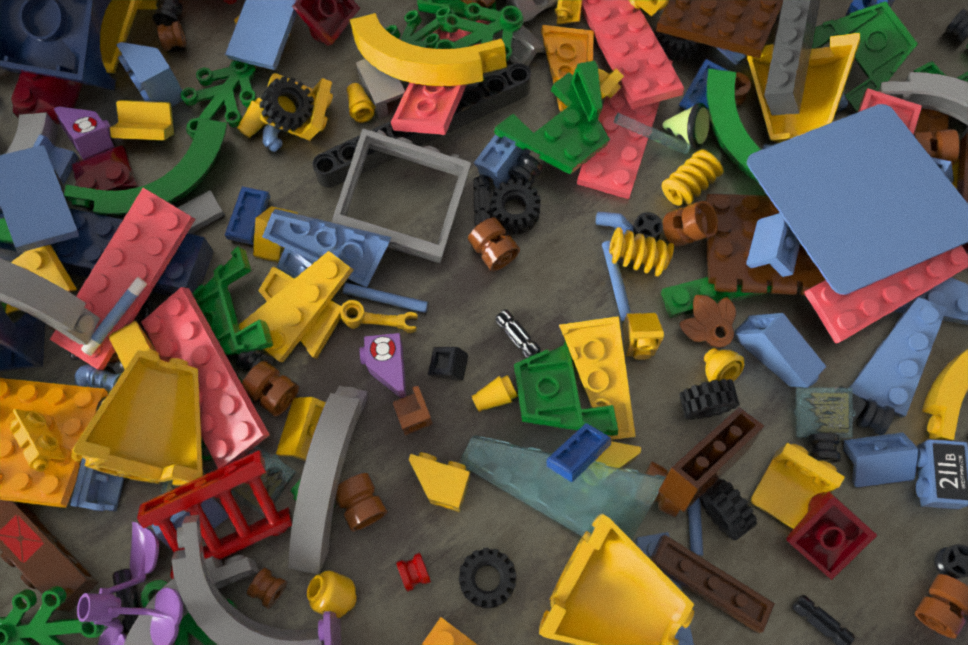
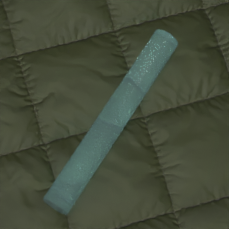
(651, 133)

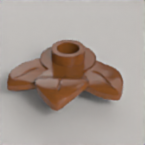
(708, 317)

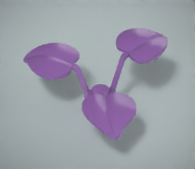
(104, 606)

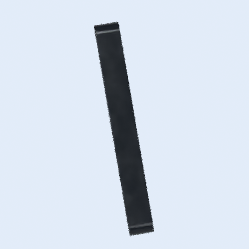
(480, 92)

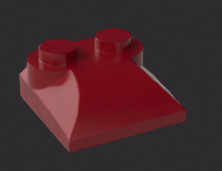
(326, 17)
(42, 94)
(105, 171)
(830, 534)

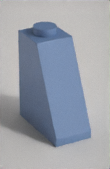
(780, 348)

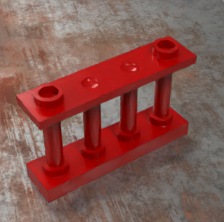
(218, 485)

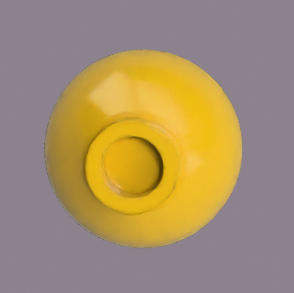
(723, 364)

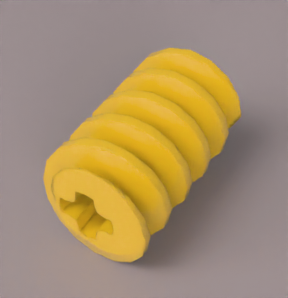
(692, 178)
(640, 251)

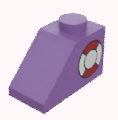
(85, 130)
(385, 361)

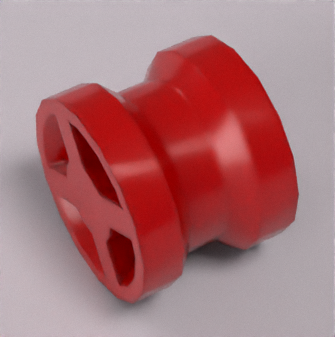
(413, 572)

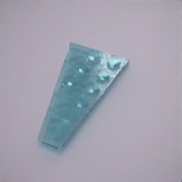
(599, 490)

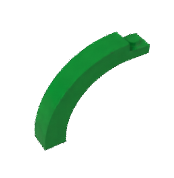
(726, 121)
(170, 187)

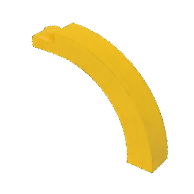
(423, 64)
(946, 397)

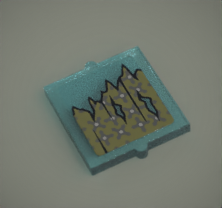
(824, 411)
(274, 480)

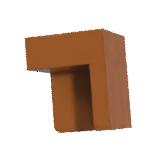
(412, 412)

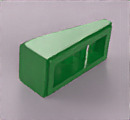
(588, 90)

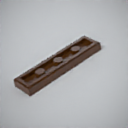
(712, 584)

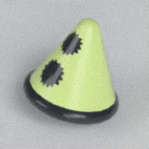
(690, 125)

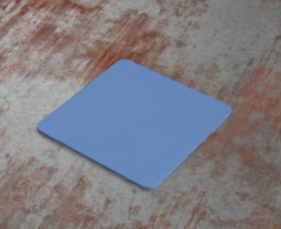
(862, 198)

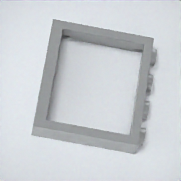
(404, 149)

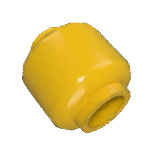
(331, 593)

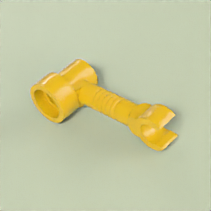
(355, 308)

